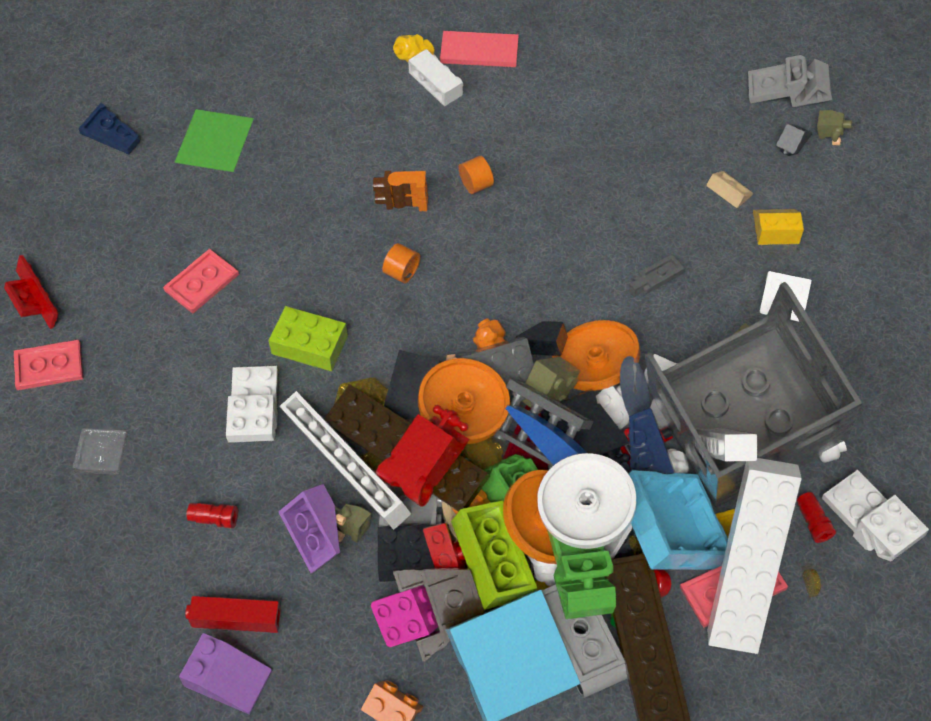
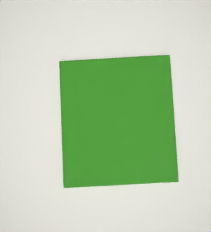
(214, 140)

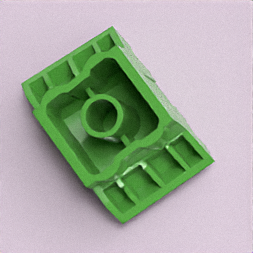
(504, 475)

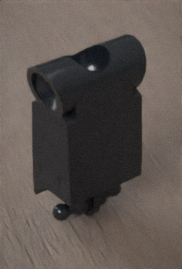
(604, 435)

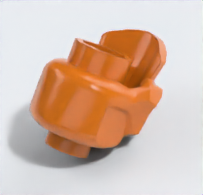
(489, 333)

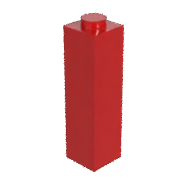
(233, 614)

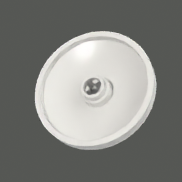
(582, 481)

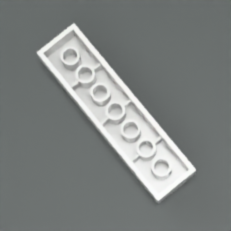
(753, 554)

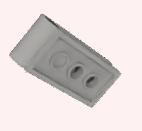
(593, 653)

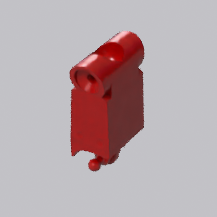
(424, 454)

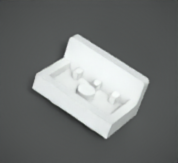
(613, 403)

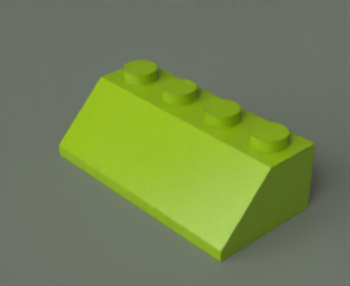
(492, 556)

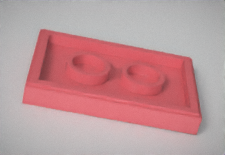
(201, 281)
(48, 365)

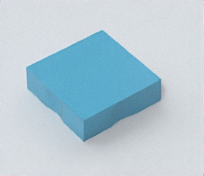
(676, 522)
(513, 656)

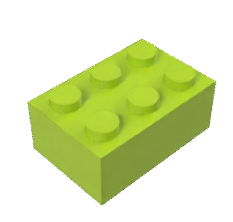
(308, 338)

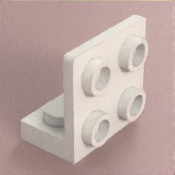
(799, 286)

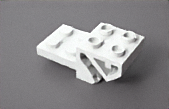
(252, 404)
(874, 519)

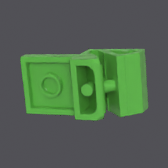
(582, 580)

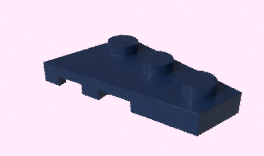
(107, 129)
(647, 444)

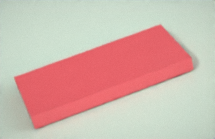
(479, 49)
(702, 590)

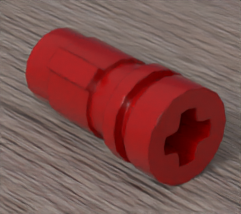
(211, 514)
(819, 524)

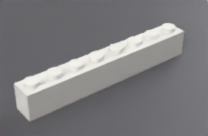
(729, 444)
(346, 460)

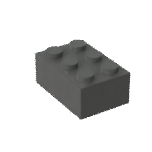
(508, 358)

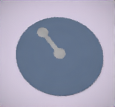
(633, 387)

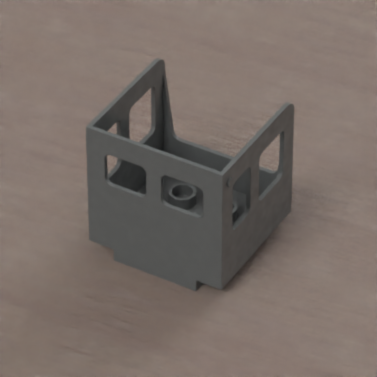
(759, 386)

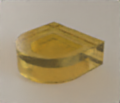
(812, 582)

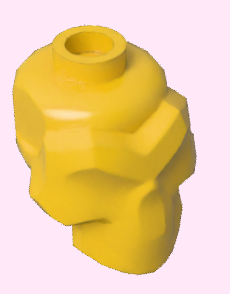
(411, 45)

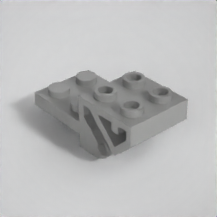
(793, 79)

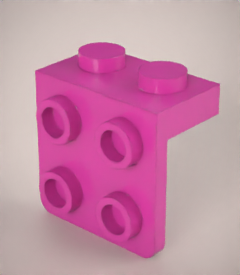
(404, 616)

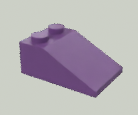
(313, 526)
(224, 674)

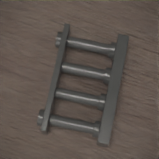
(539, 402)

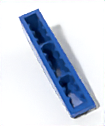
(546, 436)

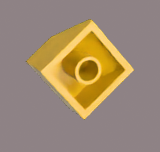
(778, 226)

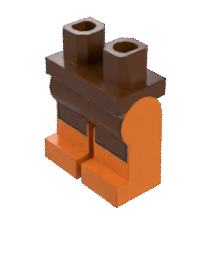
(402, 190)

